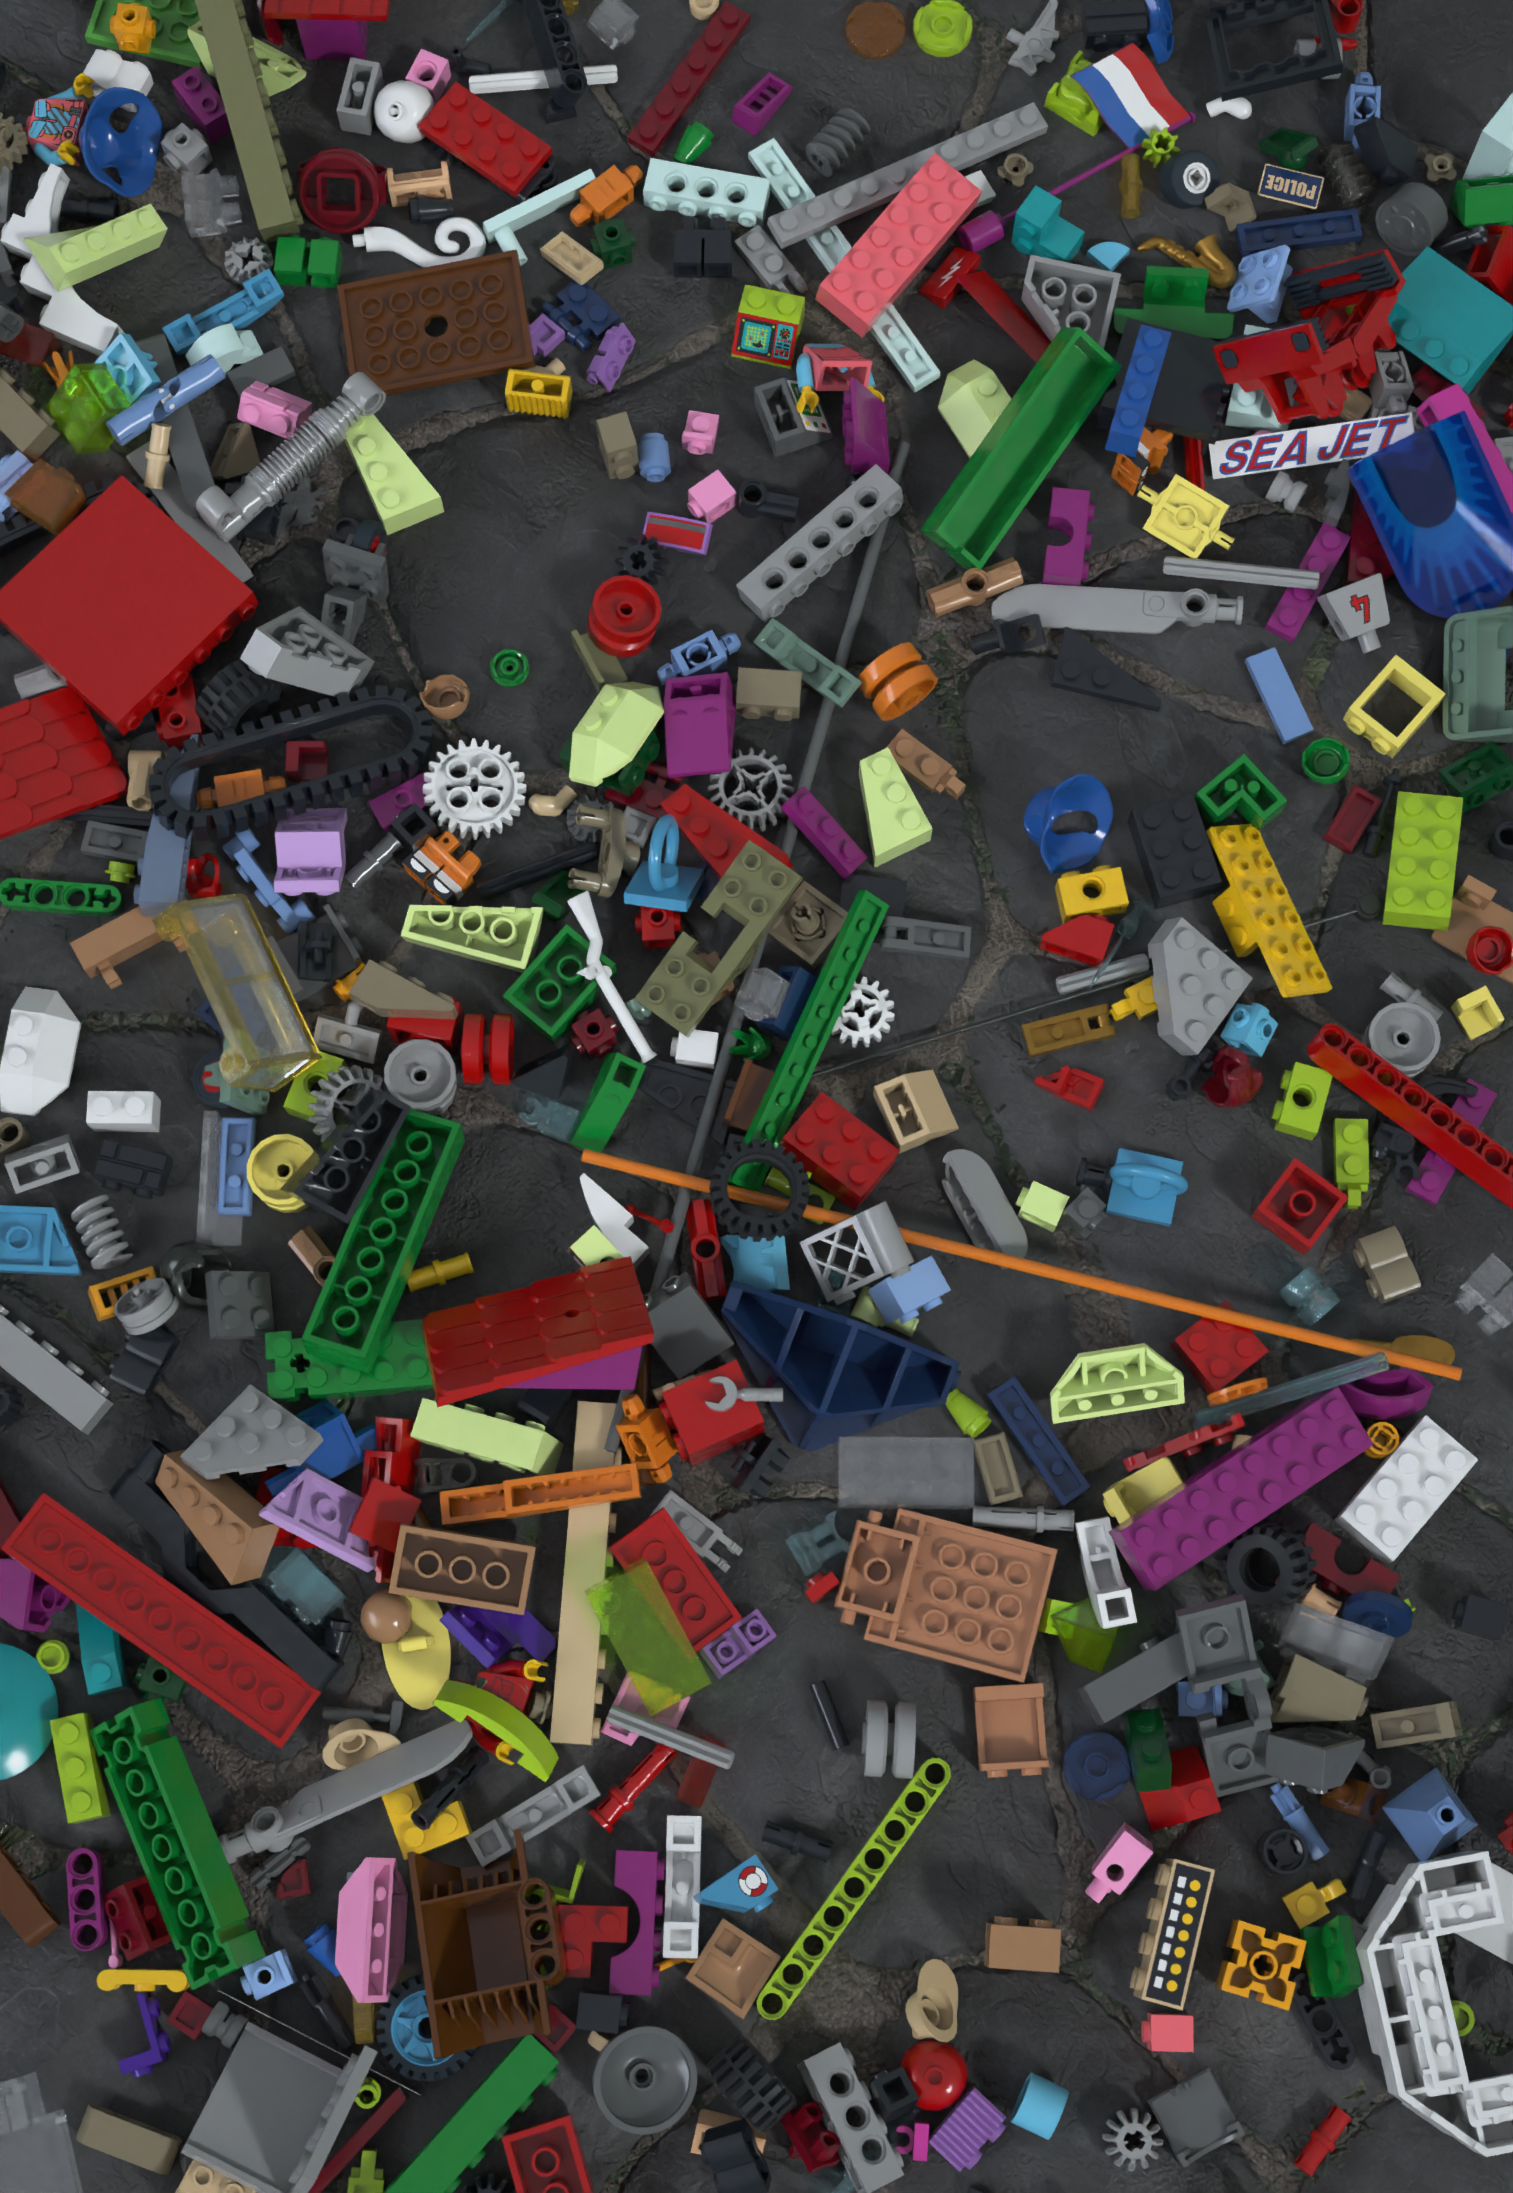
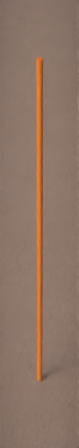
(1041, 1269)

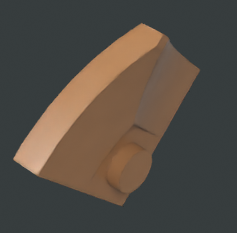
(733, 1968)

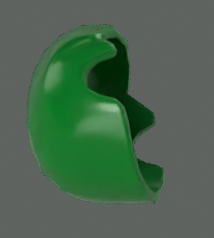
(1325, 761)

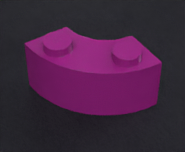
(1388, 1394)

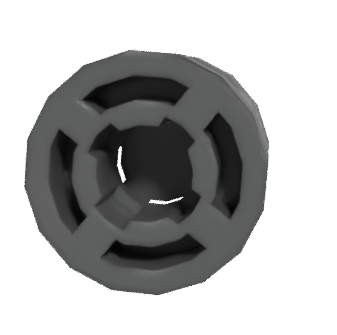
(225, 2025)

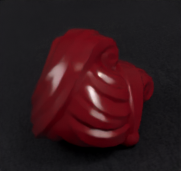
(1234, 1079)

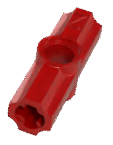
(709, 1270)

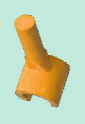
(673, 1961)

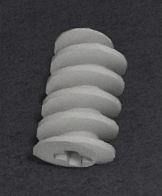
(99, 1234)

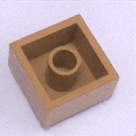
(1022, 1946)

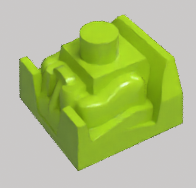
(1072, 101)

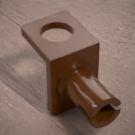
(1354, 1799)

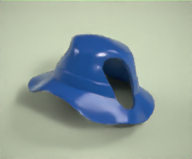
(129, 152)
(1070, 850)

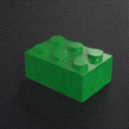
(550, 989)

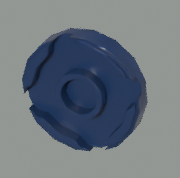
(1096, 1766)

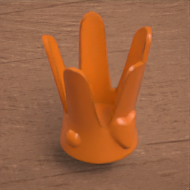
(61, 371)

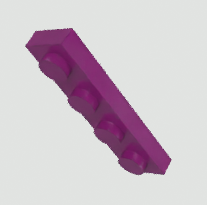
(1298, 602)
(1434, 1169)

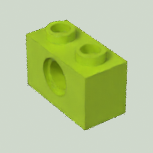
(1314, 1085)
(300, 1091)

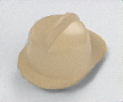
(355, 1742)
(934, 2004)

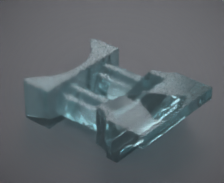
(806, 1551)

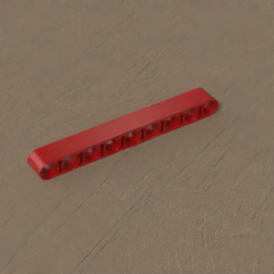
(1414, 1110)

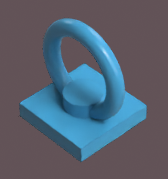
(664, 883)
(1145, 1187)

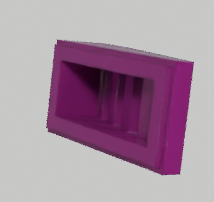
(751, 118)

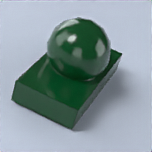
(1289, 147)
(554, 896)

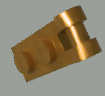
(1067, 1030)

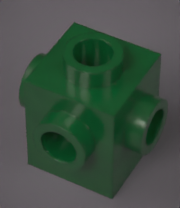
(613, 243)
(170, 1689)

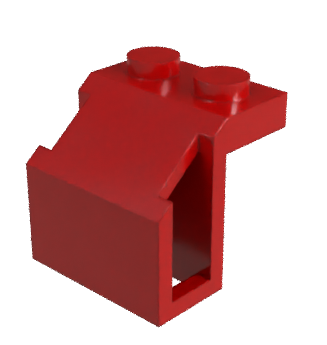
(1493, 262)

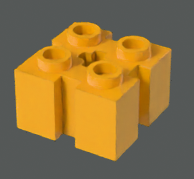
(1279, 1952)

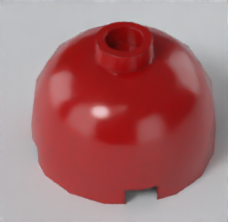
(936, 2073)

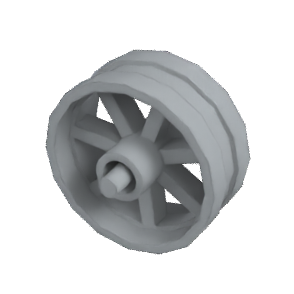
(146, 1306)

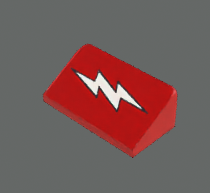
(942, 284)

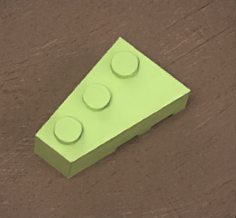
(891, 809)

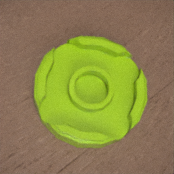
(942, 28)

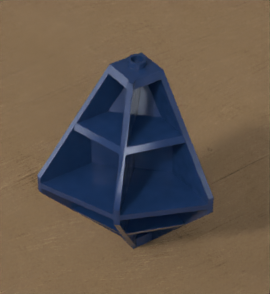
(831, 1368)

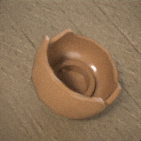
(445, 697)
(386, 1616)

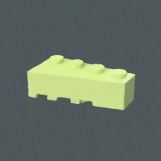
(391, 479)
(487, 1437)

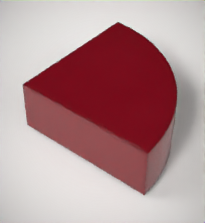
(294, 1881)

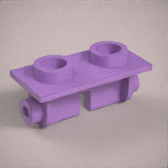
(617, 347)

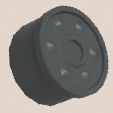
(1411, 218)

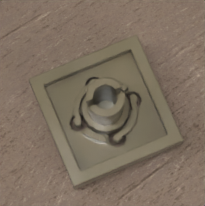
(801, 918)

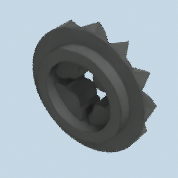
(582, 832)

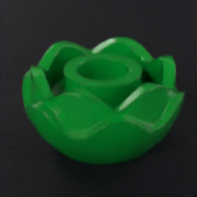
(505, 659)

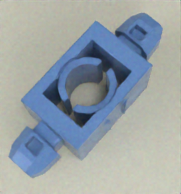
(1360, 95)
(727, 644)

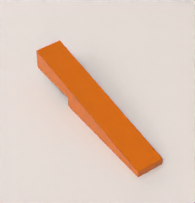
(539, 1495)

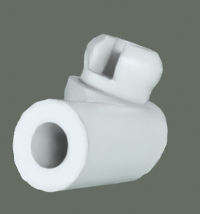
(1237, 107)

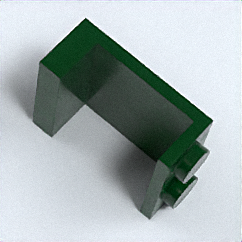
(630, 775)

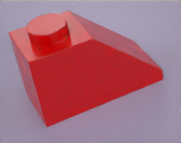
(1080, 939)

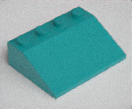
(1450, 320)

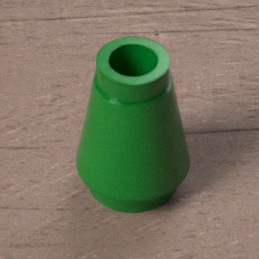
(693, 143)

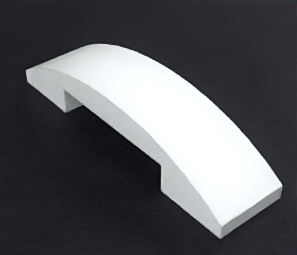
(681, 1885)

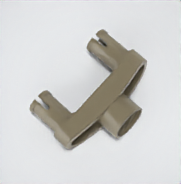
(614, 851)

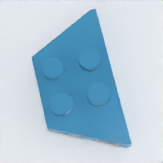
(35, 1242)

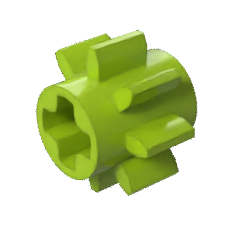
(1160, 139)

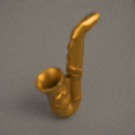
(1221, 270)

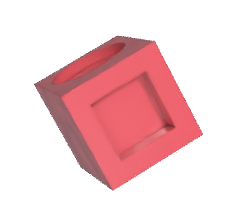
(1168, 2032)

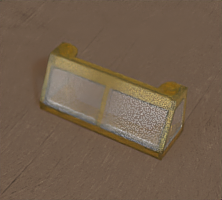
(245, 990)

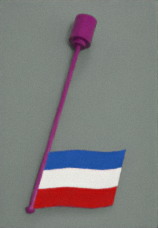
(1131, 104)

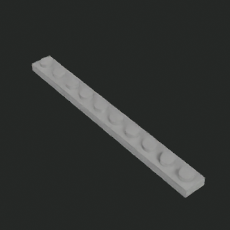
(888, 181)

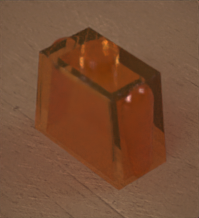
(47, 496)

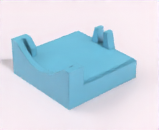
(130, 368)
(759, 1263)

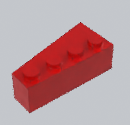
(712, 831)

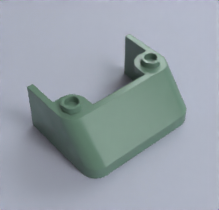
(1477, 676)

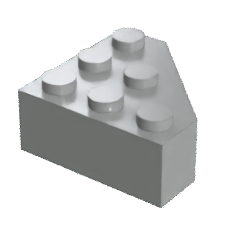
(1070, 296)
(306, 655)
(1191, 985)

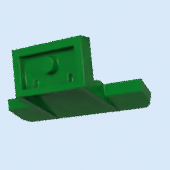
(1177, 301)

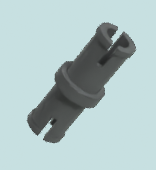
(373, 861)

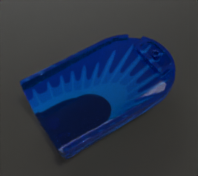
(1440, 517)

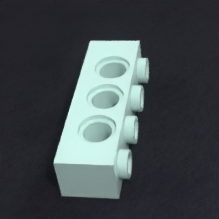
(695, 181)

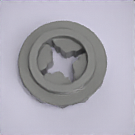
(234, 262)

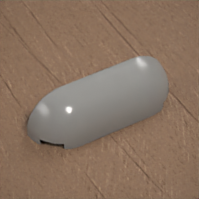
(982, 1204)

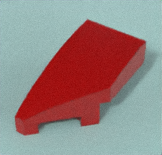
(1073, 1086)

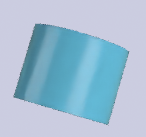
(1039, 2106)

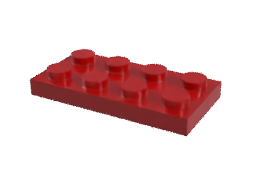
(485, 139)
(683, 1577)

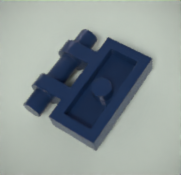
(587, 308)

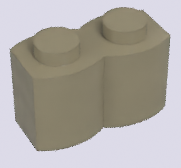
(1387, 1265)

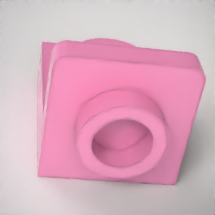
(700, 432)

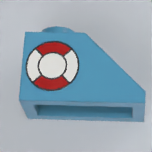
(741, 1888)

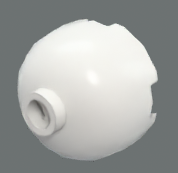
(401, 109)

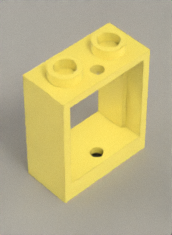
(1412, 684)

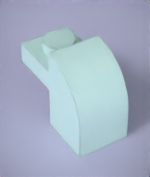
(225, 346)

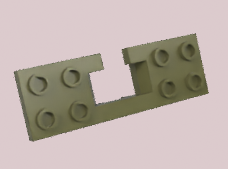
(753, 895)

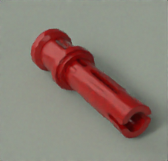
(622, 1797)

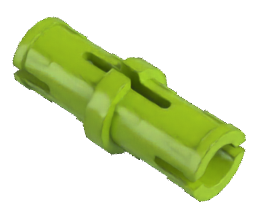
(372, 2085)

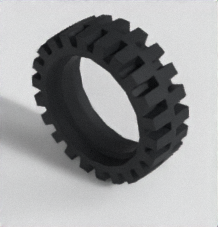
(776, 1158)

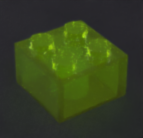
(85, 404)

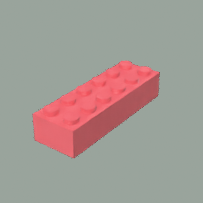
(898, 245)

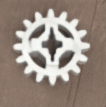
(872, 1009)

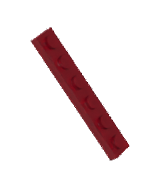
(689, 79)

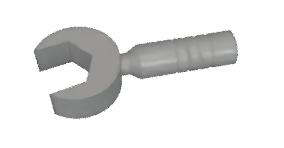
(744, 1394)

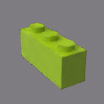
(79, 1769)

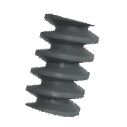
(835, 140)

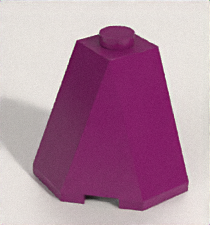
(27, 1599)

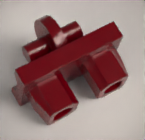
(809, 2139)

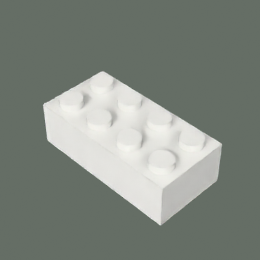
(1406, 1490)

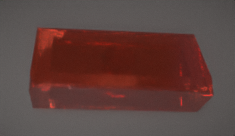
(697, 1778)

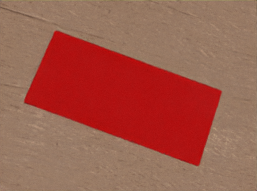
(1006, 313)

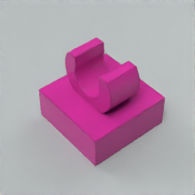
(917, 2140)

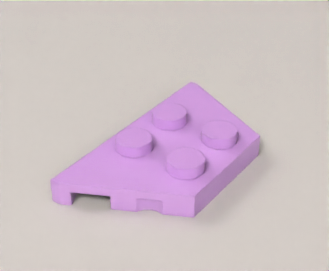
(321, 1515)

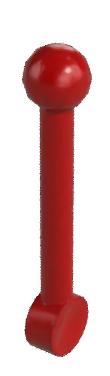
(665, 1225)

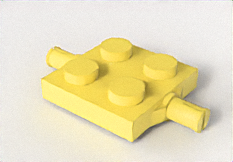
(1186, 517)

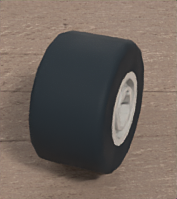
(1178, 183)

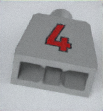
(1358, 611)

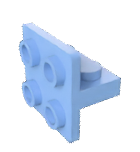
(1261, 283)

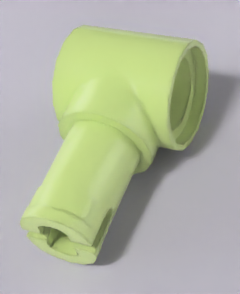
(868, 1313)

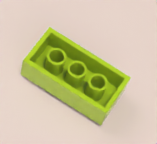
(1423, 861)

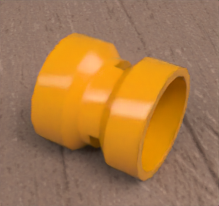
(1380, 1449)

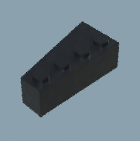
(348, 1159)

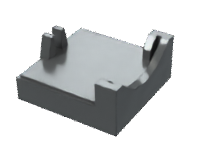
(1194, 2116)

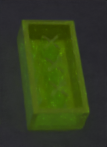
(647, 1636)

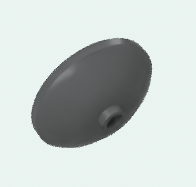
(659, 2097)

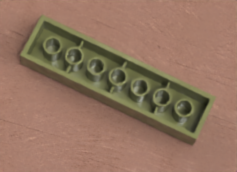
(249, 120)

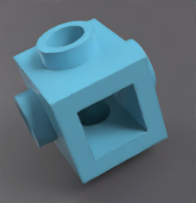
(1249, 1028)

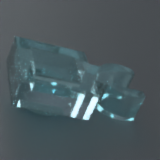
(554, 1120)

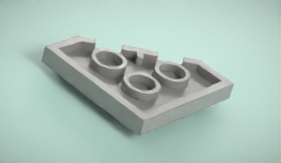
(250, 1438)

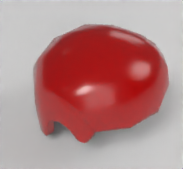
(1490, 950)

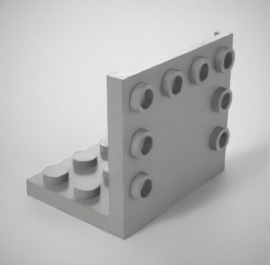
(275, 2113)

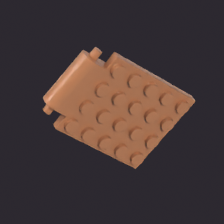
(947, 1591)

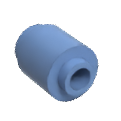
(654, 457)

